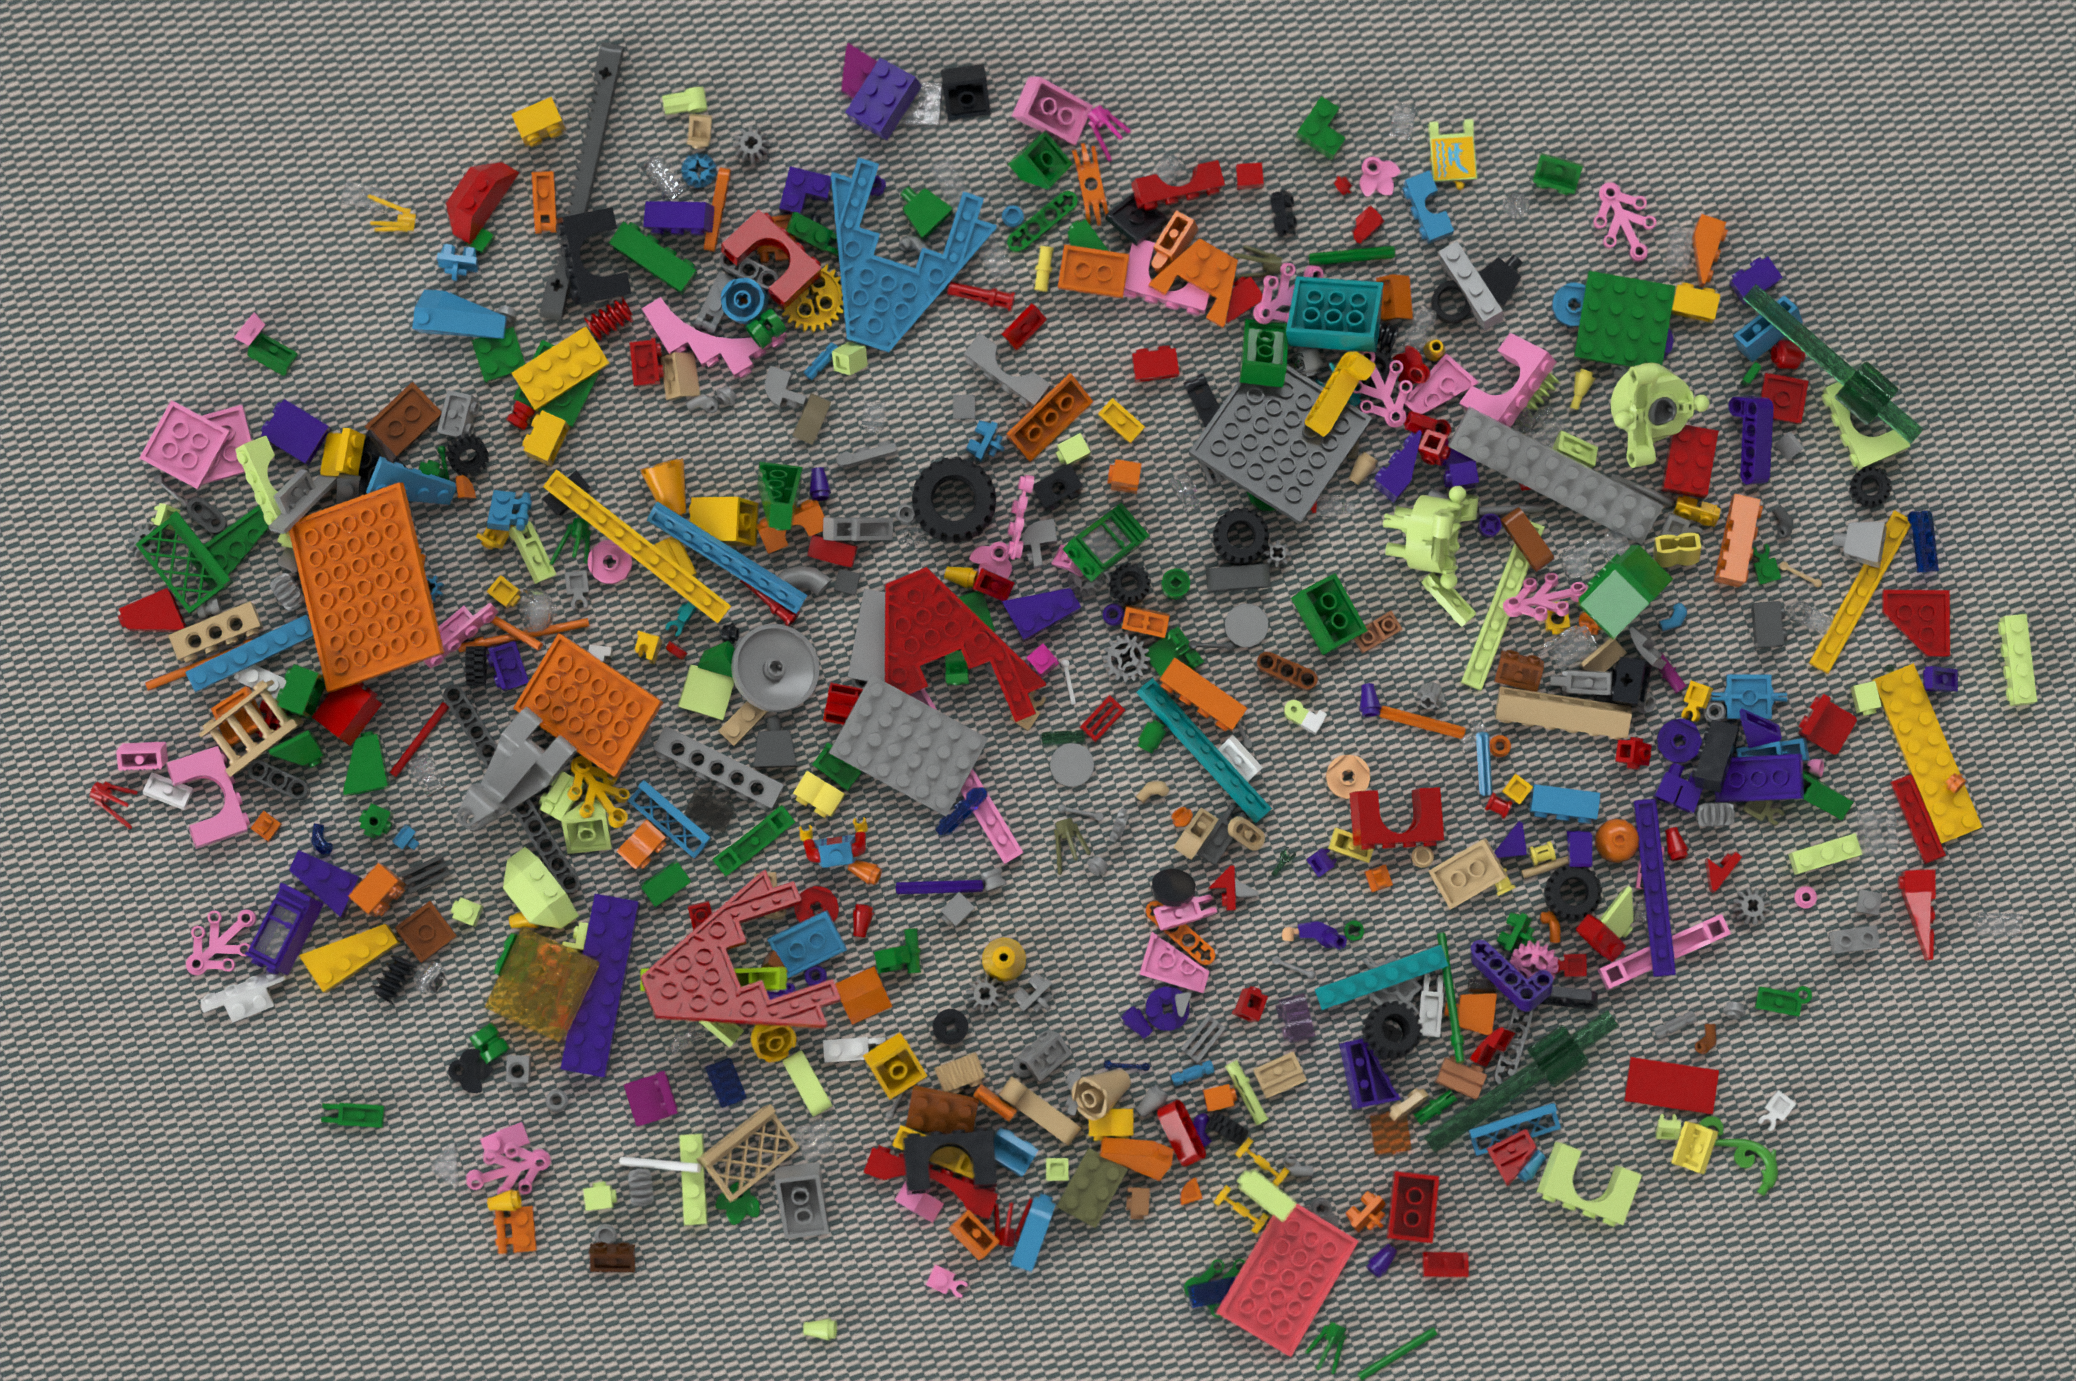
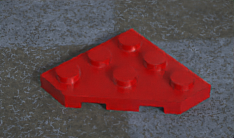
(1921, 617)

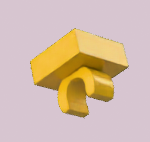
(1517, 789)

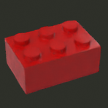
(1690, 462)
(1412, 1207)

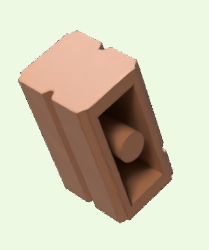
(1461, 1077)

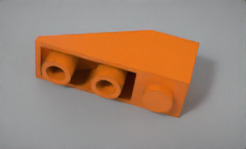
(1705, 242)

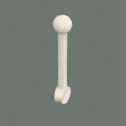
(1065, 663)

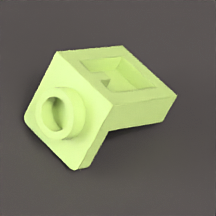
(580, 935)

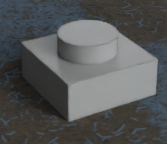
(1868, 902)

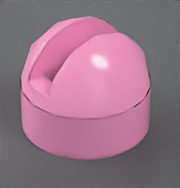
(1817, 767)

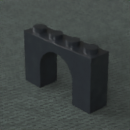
(573, 232)
(976, 1145)

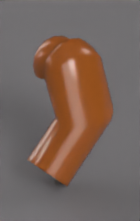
(1708, 1041)

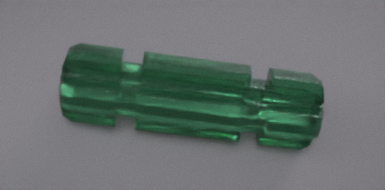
(1063, 737)

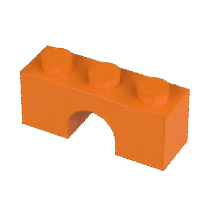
(1124, 476)
(807, 515)

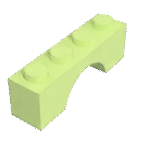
(255, 460)
(693, 1182)

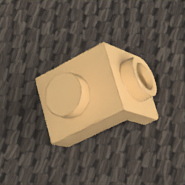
(699, 131)

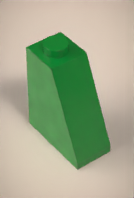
(1083, 235)
(367, 766)

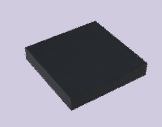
(1135, 222)

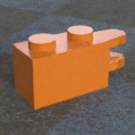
(1173, 240)

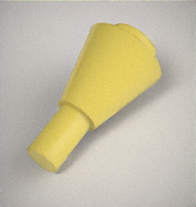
(1582, 384)

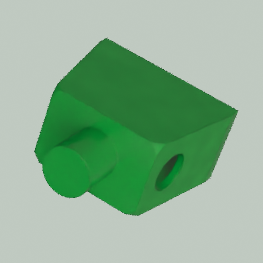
(924, 211)

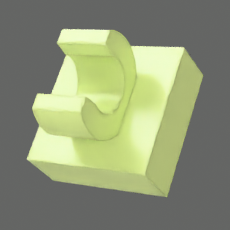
(163, 513)
(1668, 1128)

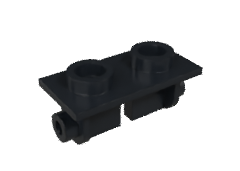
(1287, 221)

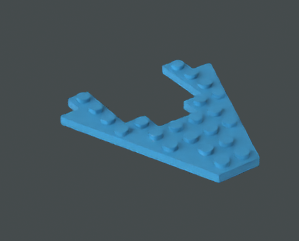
(887, 296)

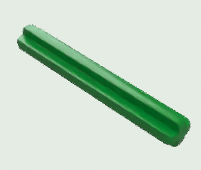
(1353, 255)

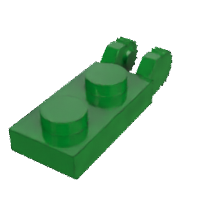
(811, 233)
(356, 1114)

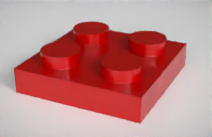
(1787, 397)

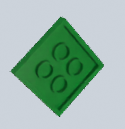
(568, 405)

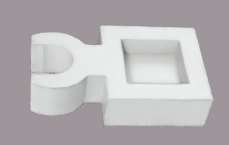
(1778, 1107)

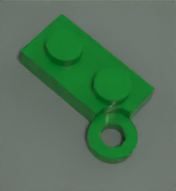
(1781, 1001)

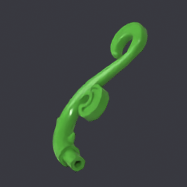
(1769, 1158)

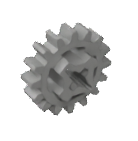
(1136, 663)

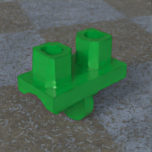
(1521, 934)

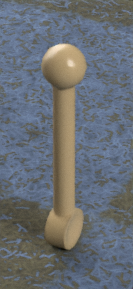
(1784, 566)

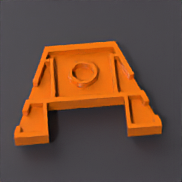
(1207, 270)

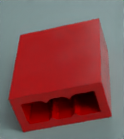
(348, 711)

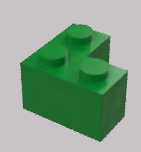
(1316, 129)

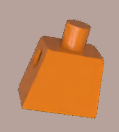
(1476, 1012)

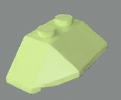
(537, 891)

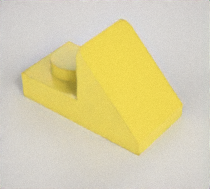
(1343, 844)

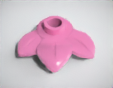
(1380, 179)
(987, 559)

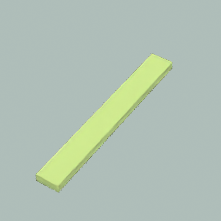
(1496, 618)

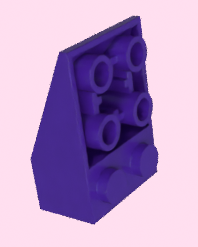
(1398, 475)

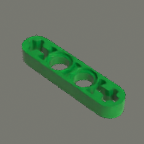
(1040, 219)

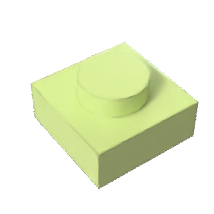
(1057, 1169)

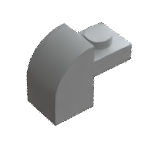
(777, 390)
(1036, 535)

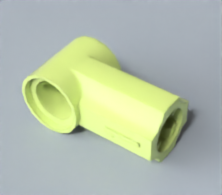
(690, 101)

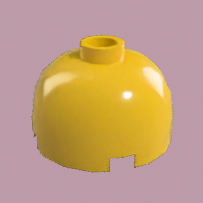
(772, 1041)

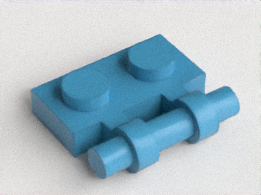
(502, 508)

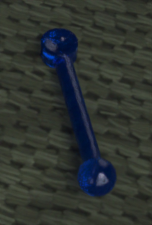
(1108, 1064)

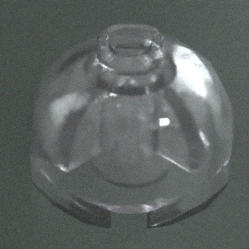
(537, 610)

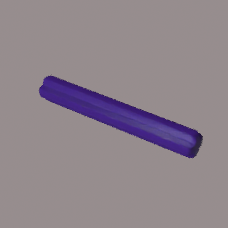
(931, 887)

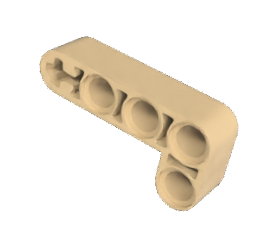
(1039, 1111)

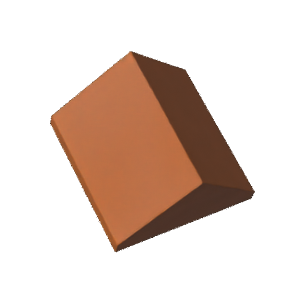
(863, 995)

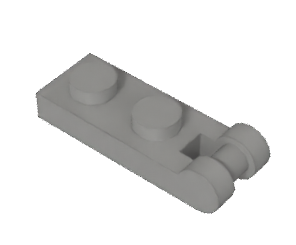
(712, 305)

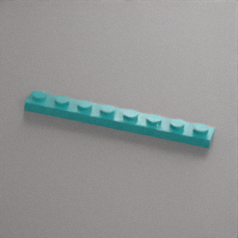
(1203, 750)

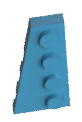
(418, 486)

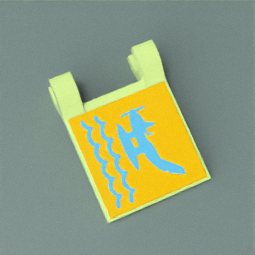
(1453, 153)

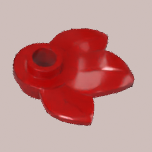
(1413, 366)

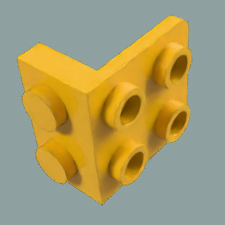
(342, 453)

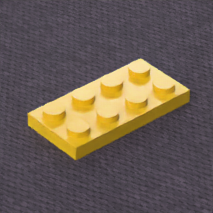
(560, 368)

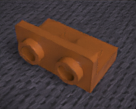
(1519, 670)

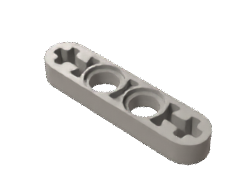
(1517, 1045)

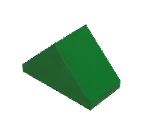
(718, 659)

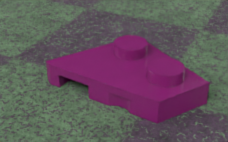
(856, 70)

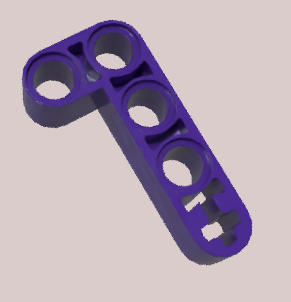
(1756, 436)
(1508, 973)

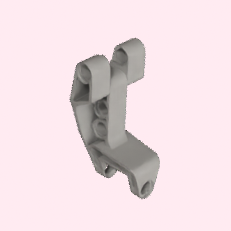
(515, 772)

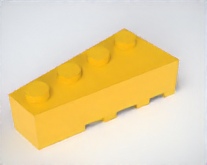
(346, 957)

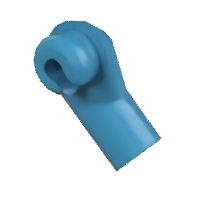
(1676, 619)

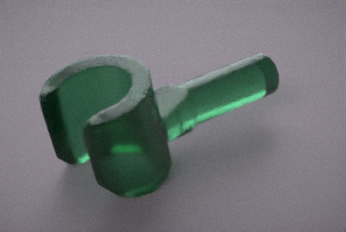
(1284, 859)

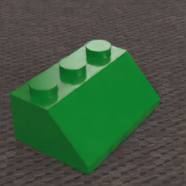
(1329, 614)

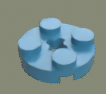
(1560, 304)

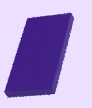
(1763, 779)

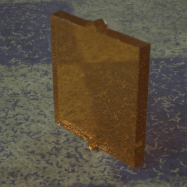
(1389, 1135)

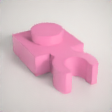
(943, 1280)

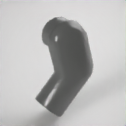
(1785, 522)

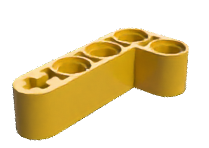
(1338, 390)

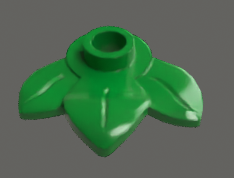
(740, 1206)

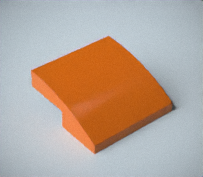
(995, 1102)

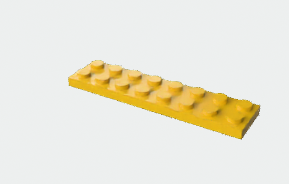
(1926, 752)

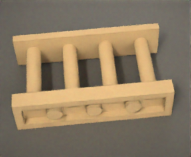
(253, 748)

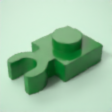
(1765, 569)

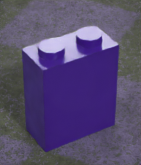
(295, 432)

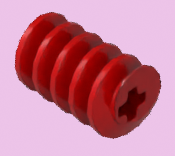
(609, 319)

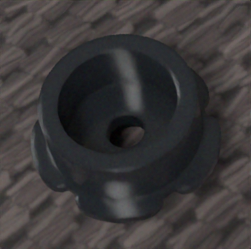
(730, 633)

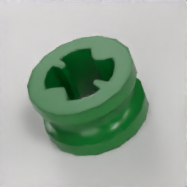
(1355, 924)

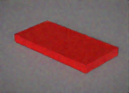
(1671, 1085)

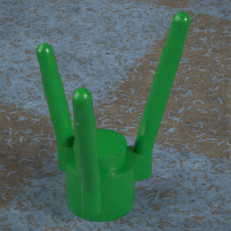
(579, 531)
(1333, 1334)

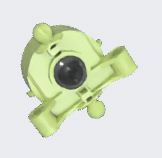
(1650, 407)

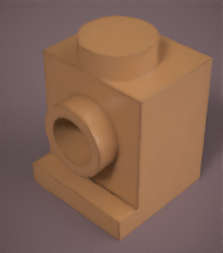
(1138, 1202)

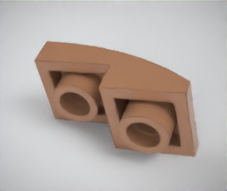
(1378, 631)

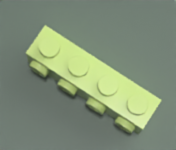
(2018, 660)

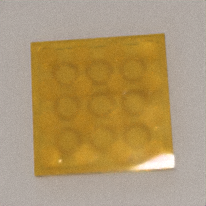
(542, 985)

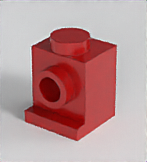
(1257, 1001)

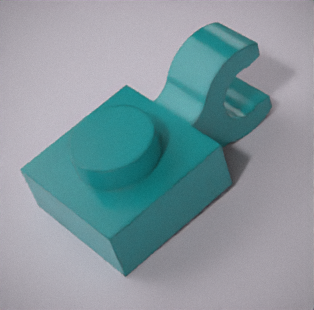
(685, 613)

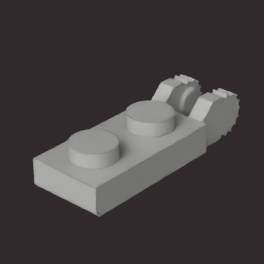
(865, 454)

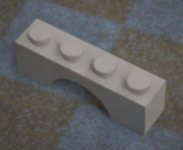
(1473, 287)
(1029, 388)

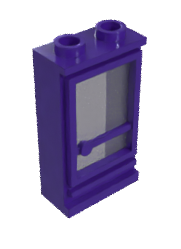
(284, 930)

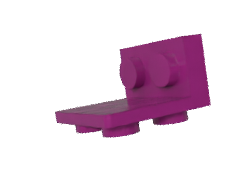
(651, 1098)

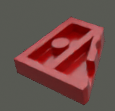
(1512, 1155)

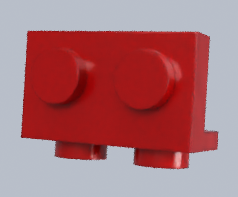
(645, 362)

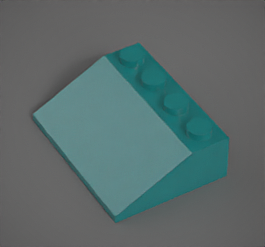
(1335, 314)

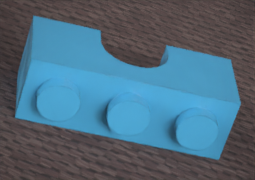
(1433, 226)

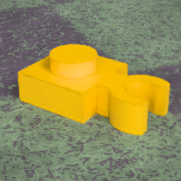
(1697, 696)

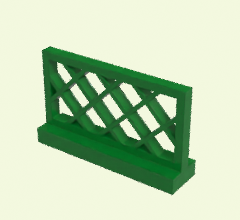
(198, 549)

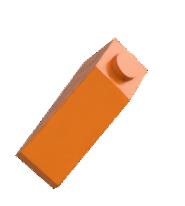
(1139, 1155)

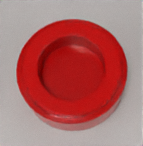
(676, 650)

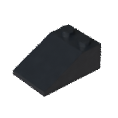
(372, 450)

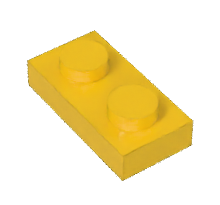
(1121, 420)

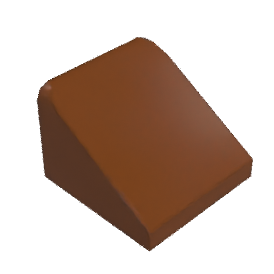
(772, 960)

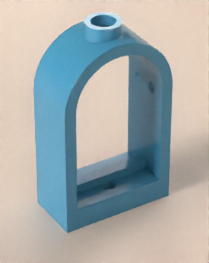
(1033, 1232)

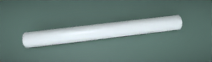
(660, 1164)

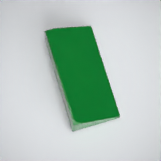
(271, 354)

